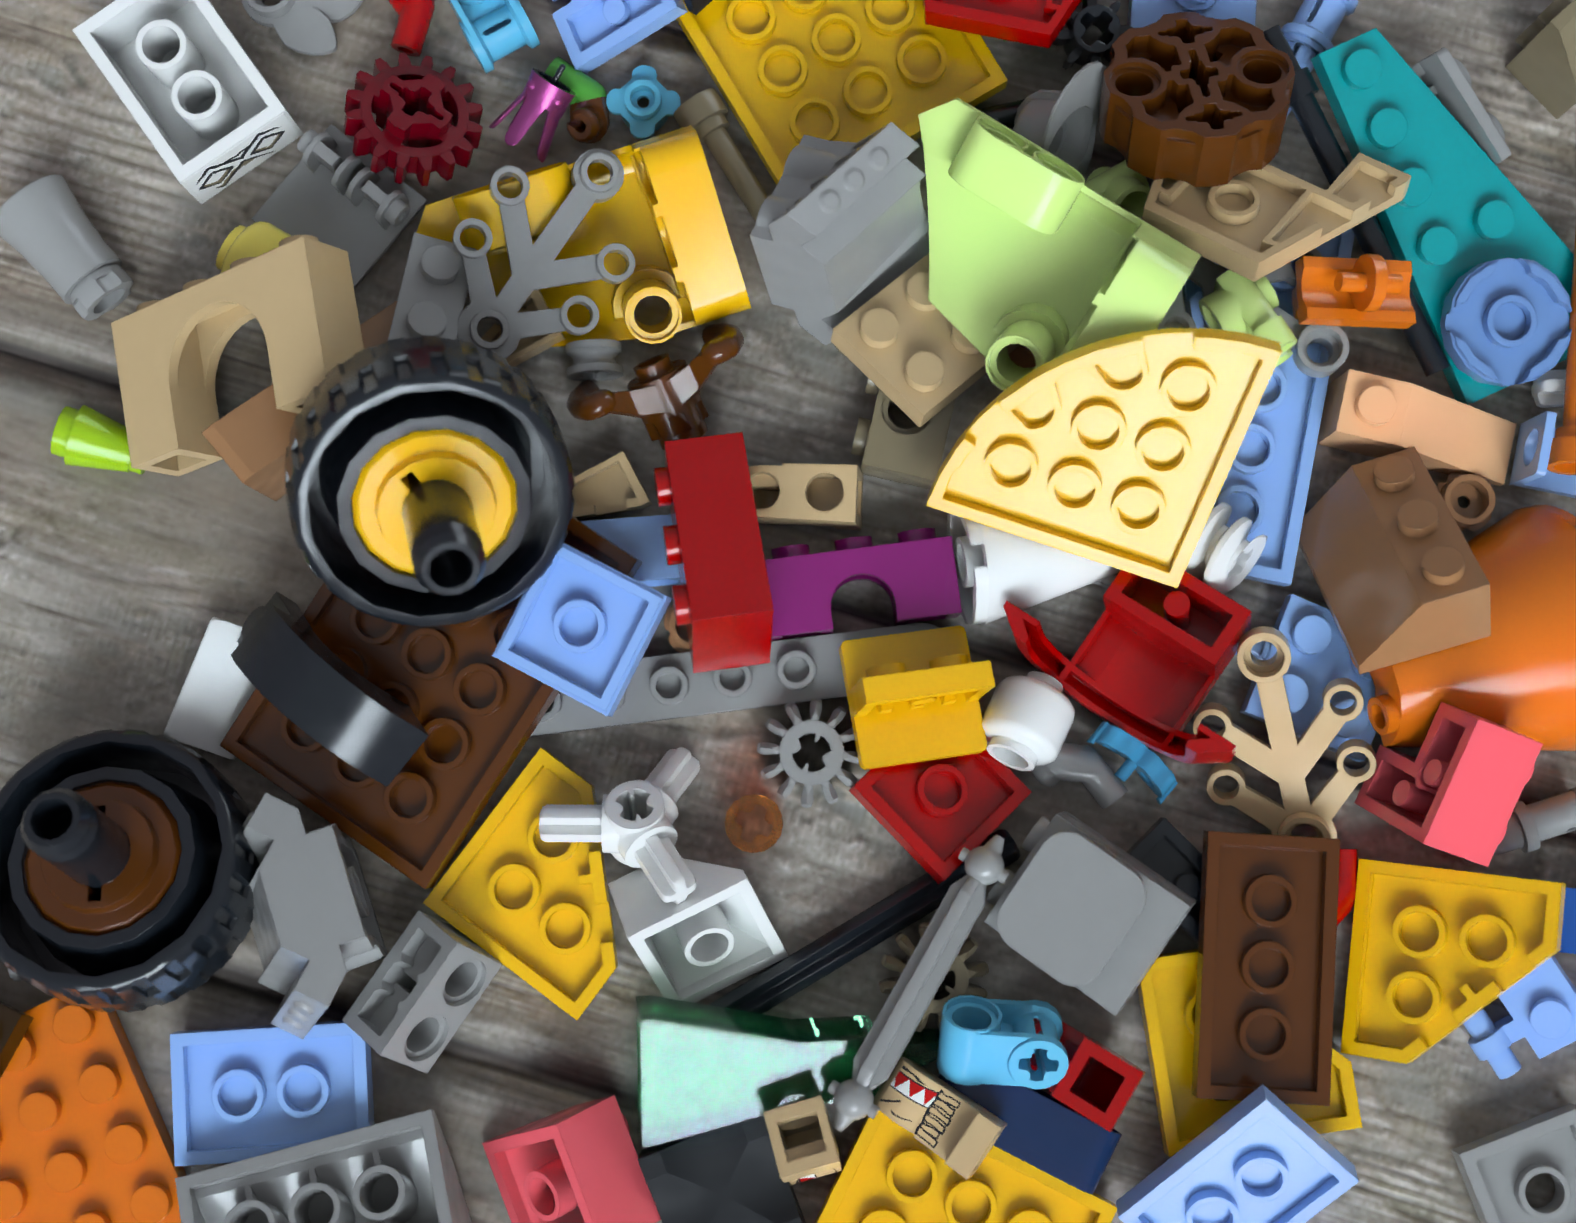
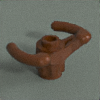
(664, 390)

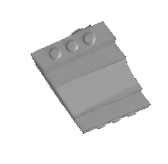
(840, 226)
(308, 912)

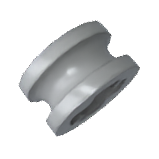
(594, 360)

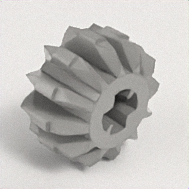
(791, 745)

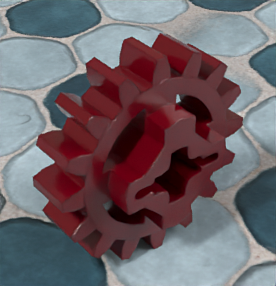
(413, 119)

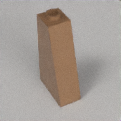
(257, 433)

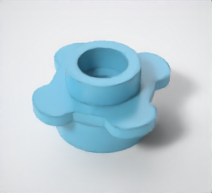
(647, 120)

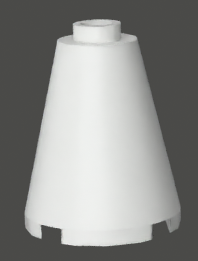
(1012, 569)

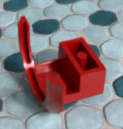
(1148, 661)

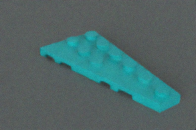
(1457, 200)

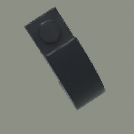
(324, 693)

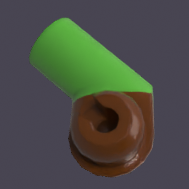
(588, 108)

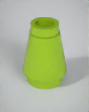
(91, 440)

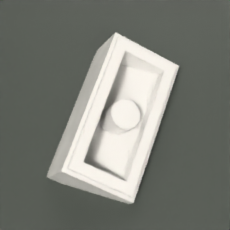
(212, 692)

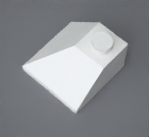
(703, 941)

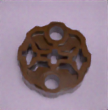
(1195, 98)

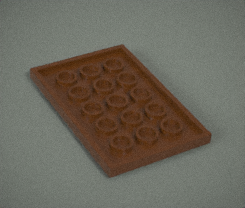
(463, 696)

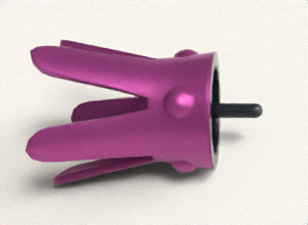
(540, 94)

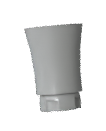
(64, 246)

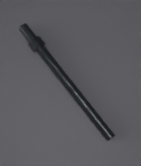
(1333, 164)

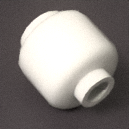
(1027, 721)

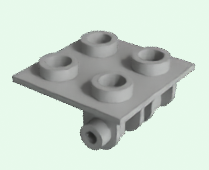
(342, 201)

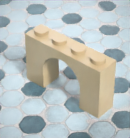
(174, 346)

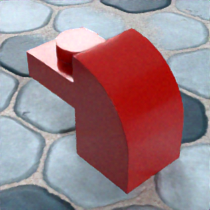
(1097, 1078)

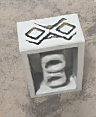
(189, 89)

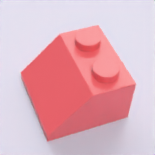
(572, 1168)

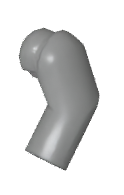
(1083, 765)

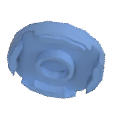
(1506, 321)

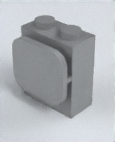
(1086, 910)

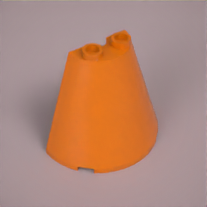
(1526, 666)

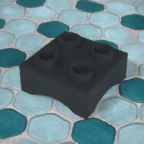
(720, 1178)

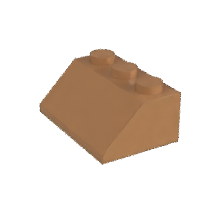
(1394, 564)

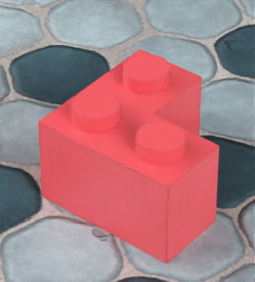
(1458, 785)

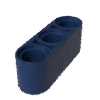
(1047, 1133)

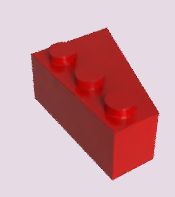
(717, 552)

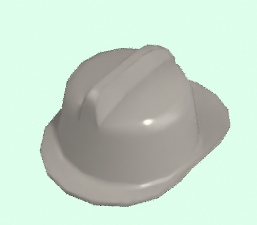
(1065, 119)

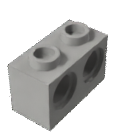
(421, 992)

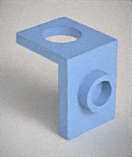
(1533, 457)

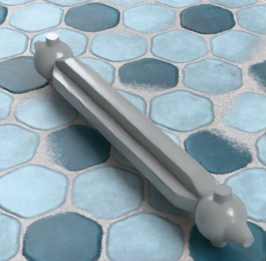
(918, 983)

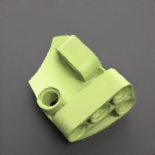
(1032, 249)

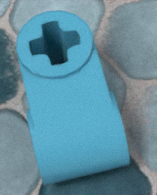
(494, 28)
(995, 1040)

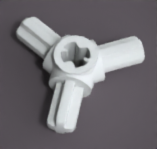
(635, 824)

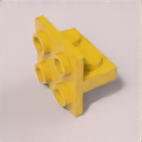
(914, 696)

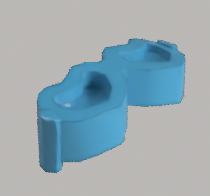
(1138, 758)

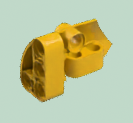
(661, 213)

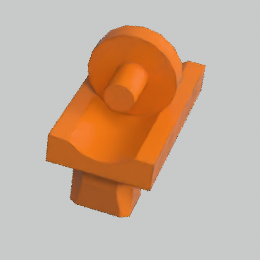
(1353, 292)

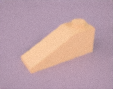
(1389, 415)

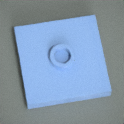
(583, 629)

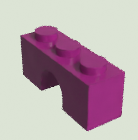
(914, 573)

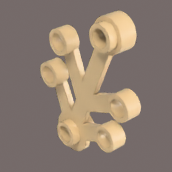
(1286, 758)

